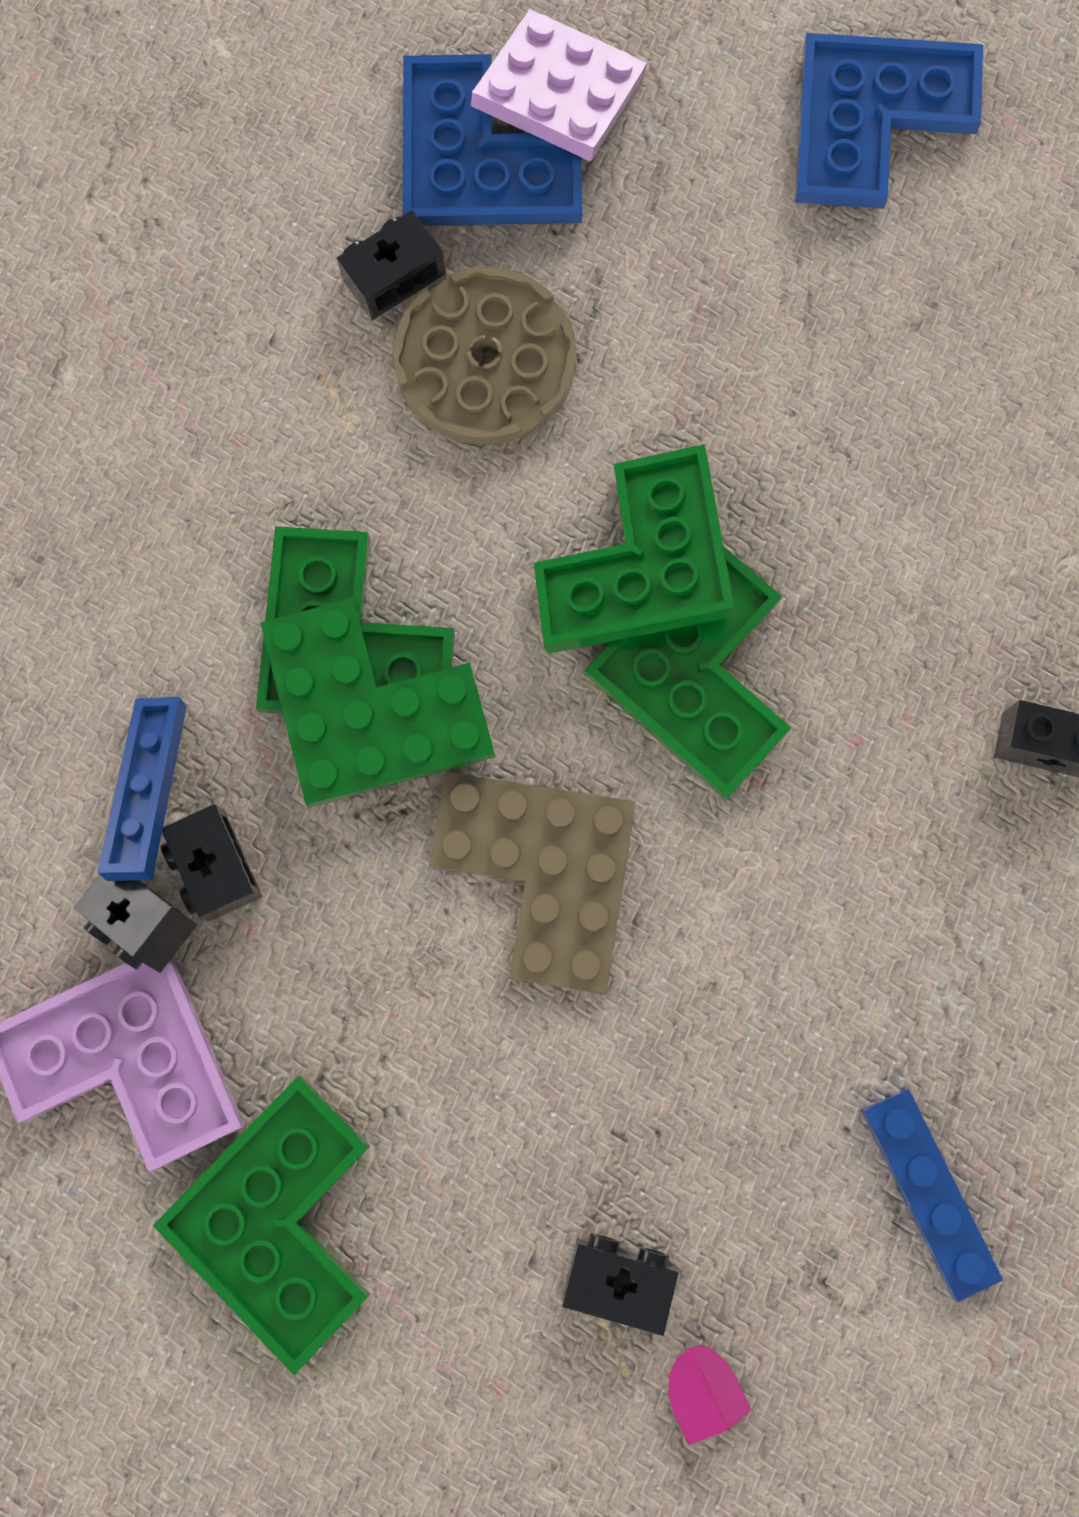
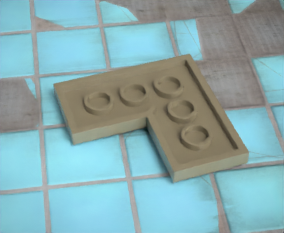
(567, 854)

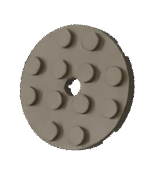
(504, 396)

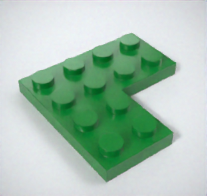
(329, 567)
(662, 576)
(686, 697)
(360, 735)
(246, 1231)

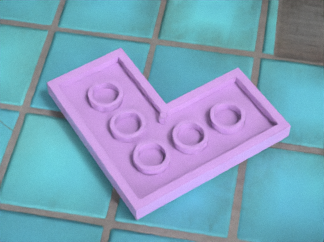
(139, 1036)

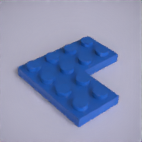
(862, 90)
(463, 171)

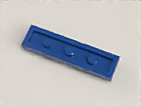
(142, 789)
(931, 1195)

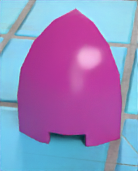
(705, 1394)

